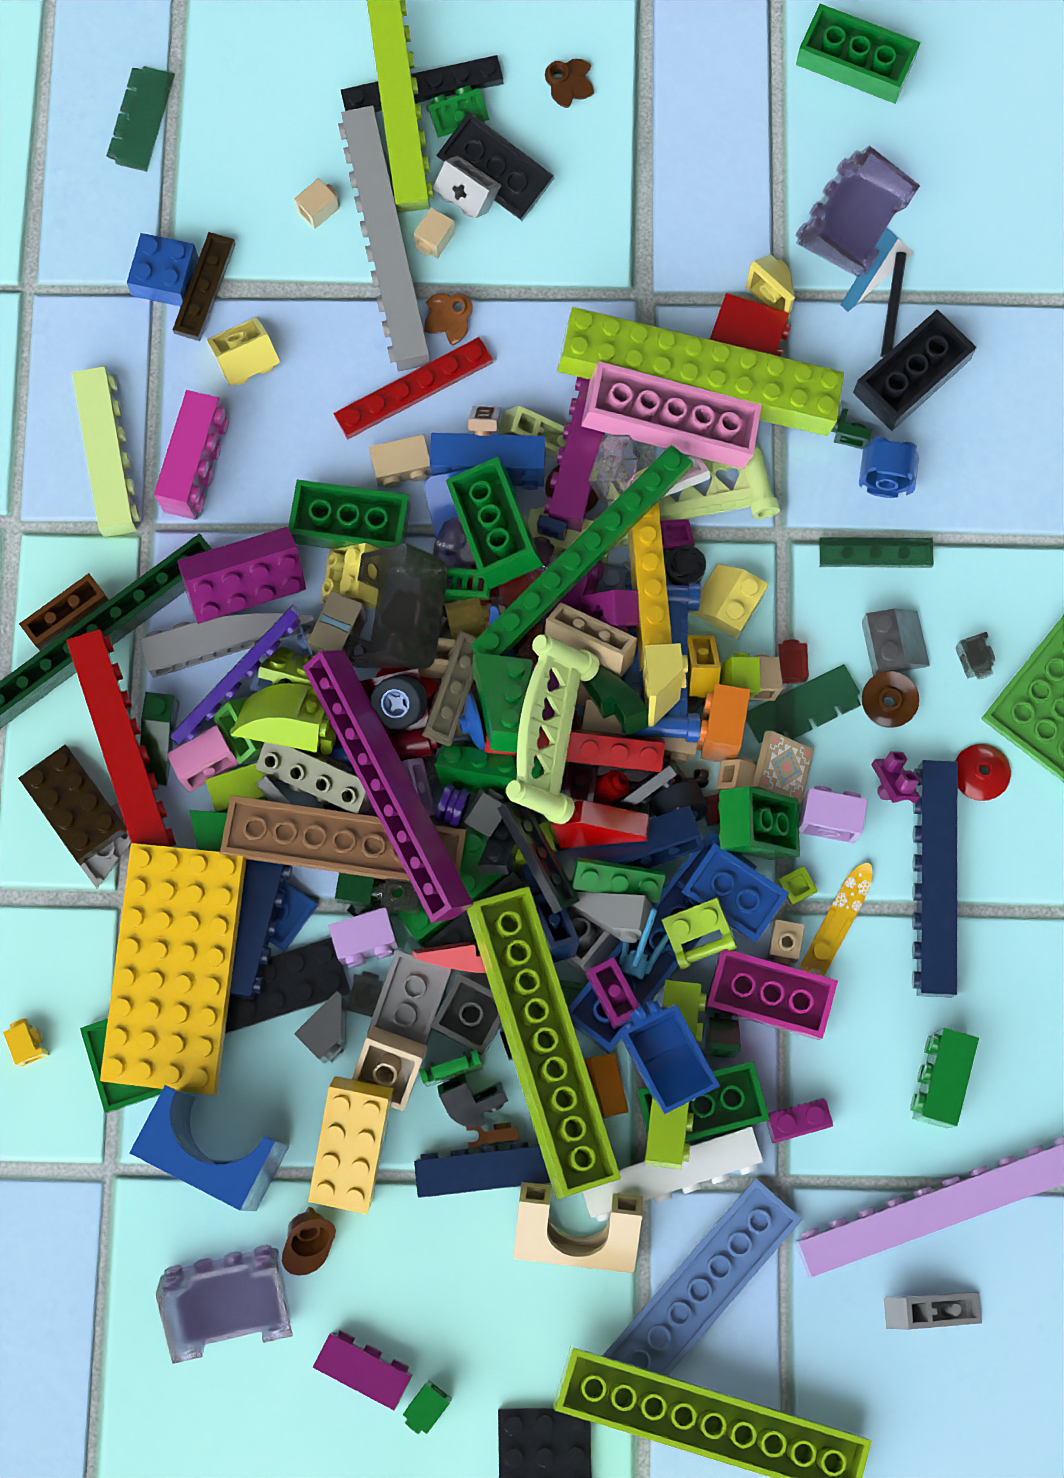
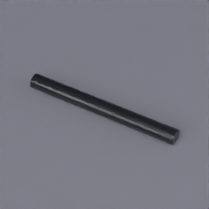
(893, 304)

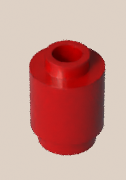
(611, 788)

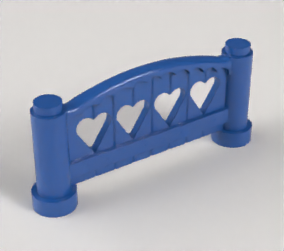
(676, 721)

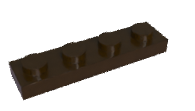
(204, 286)

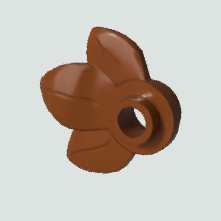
(446, 319)

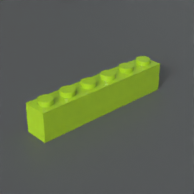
(667, 1131)

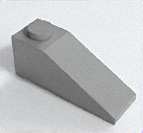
(616, 913)
(932, 1310)

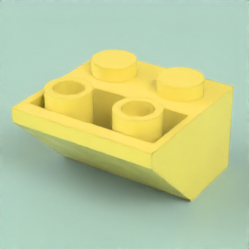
(343, 574)

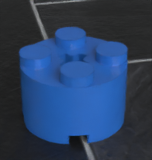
(889, 468)

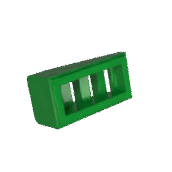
(464, 594)

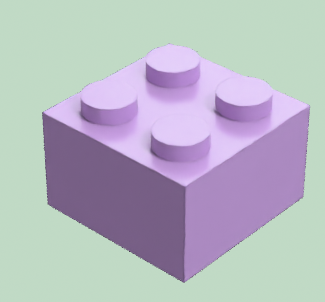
(832, 814)
(364, 938)

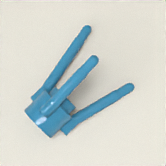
(635, 963)

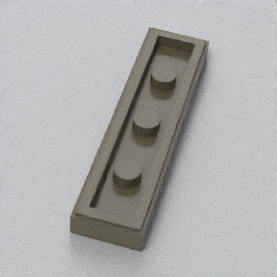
(452, 692)

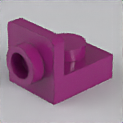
(676, 533)

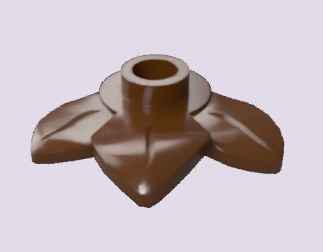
(572, 84)

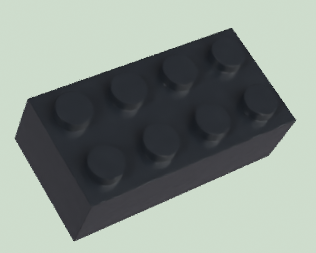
(914, 370)

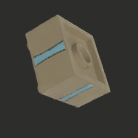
(336, 622)

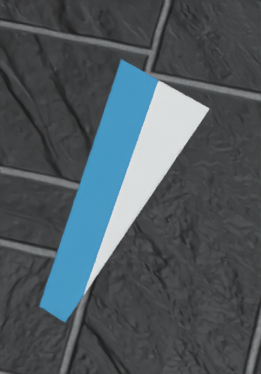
(879, 270)

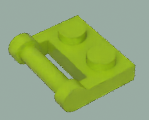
(696, 923)

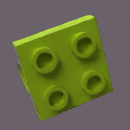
(285, 664)

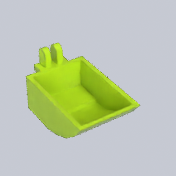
(286, 717)

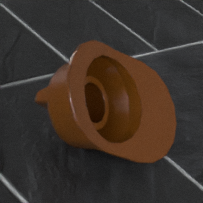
(307, 1243)

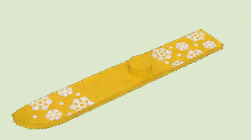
(838, 921)

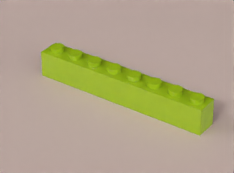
(398, 104)

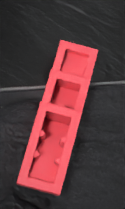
(452, 956)

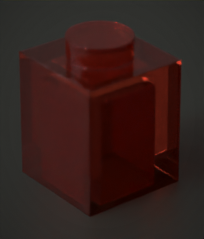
(793, 661)

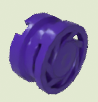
(452, 805)

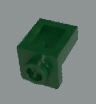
(851, 434)

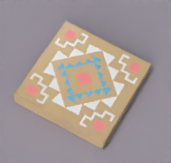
(783, 766)

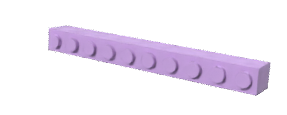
(932, 1209)

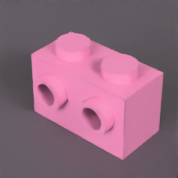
(202, 758)

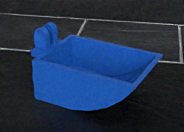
(667, 1056)

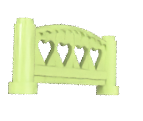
(750, 490)
(569, 667)

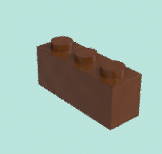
(63, 612)

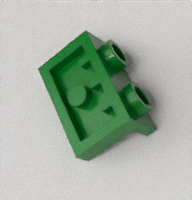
(448, 113)

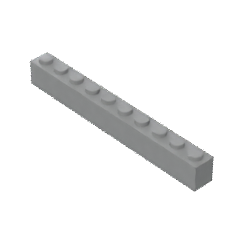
(385, 239)

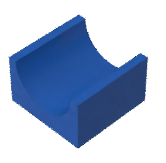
(169, 1146)

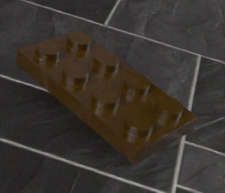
(72, 804)

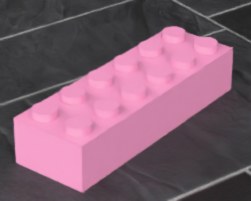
(671, 414)

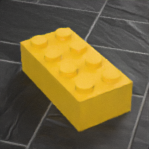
(350, 1144)

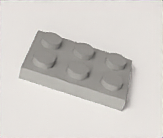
(410, 997)

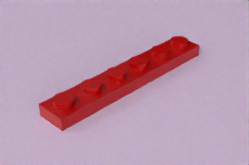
(413, 388)

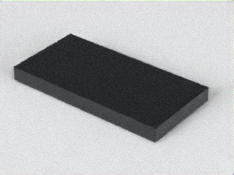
(520, 176)

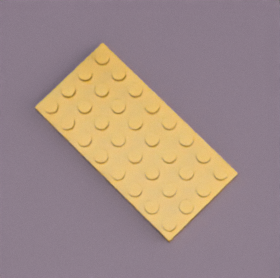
(173, 968)

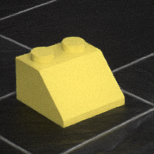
(243, 351)
(730, 599)
(663, 678)

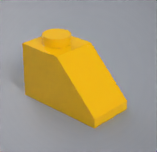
(703, 665)

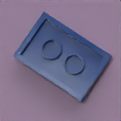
(743, 892)

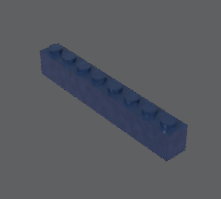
(935, 880)

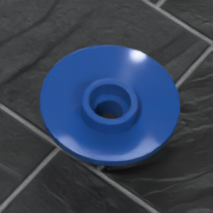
(471, 722)

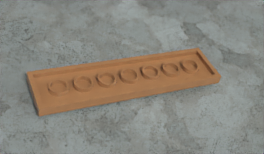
(319, 839)

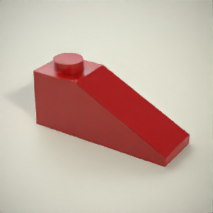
(601, 825)

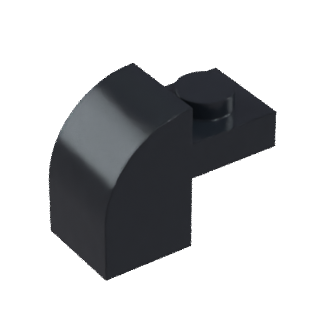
(467, 1107)

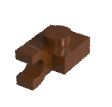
(502, 1133)

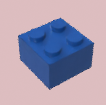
(162, 269)

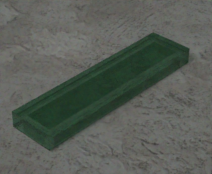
(876, 552)

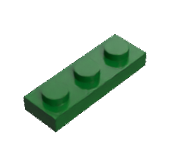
(617, 879)

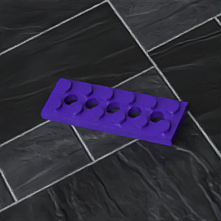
(230, 683)

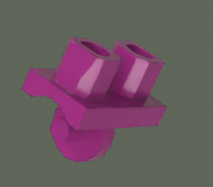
(895, 781)

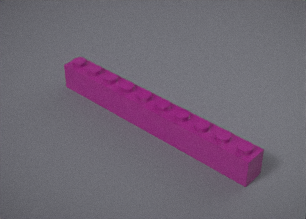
(388, 786)

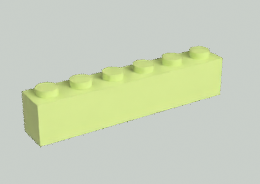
(105, 452)

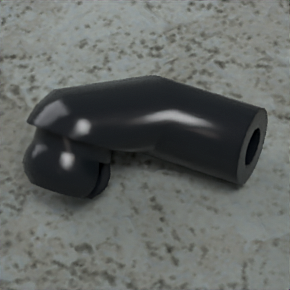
(700, 777)

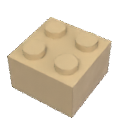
(391, 1063)

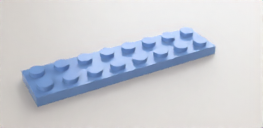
(706, 1282)

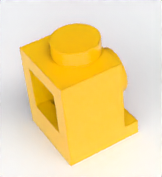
(24, 1043)

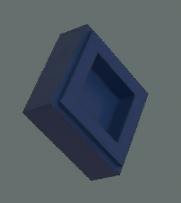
(551, 528)

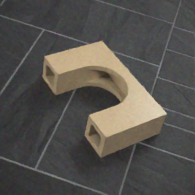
(609, 1249)

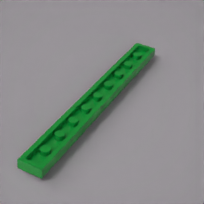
(583, 554)

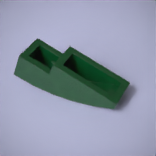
(616, 698)

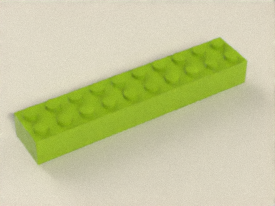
(788, 390)
(543, 1043)
(705, 1421)

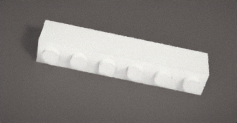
(706, 1161)

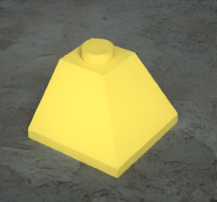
(771, 283)

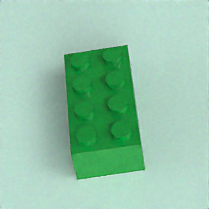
(857, 53)
(347, 516)
(494, 522)
(475, 883)
(726, 1108)

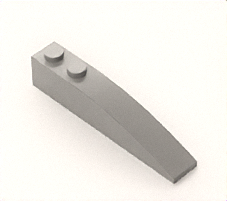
(202, 642)

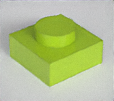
(798, 885)

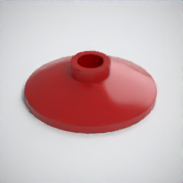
(980, 786)

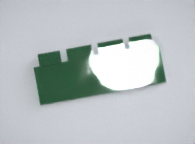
(145, 117)
(810, 700)

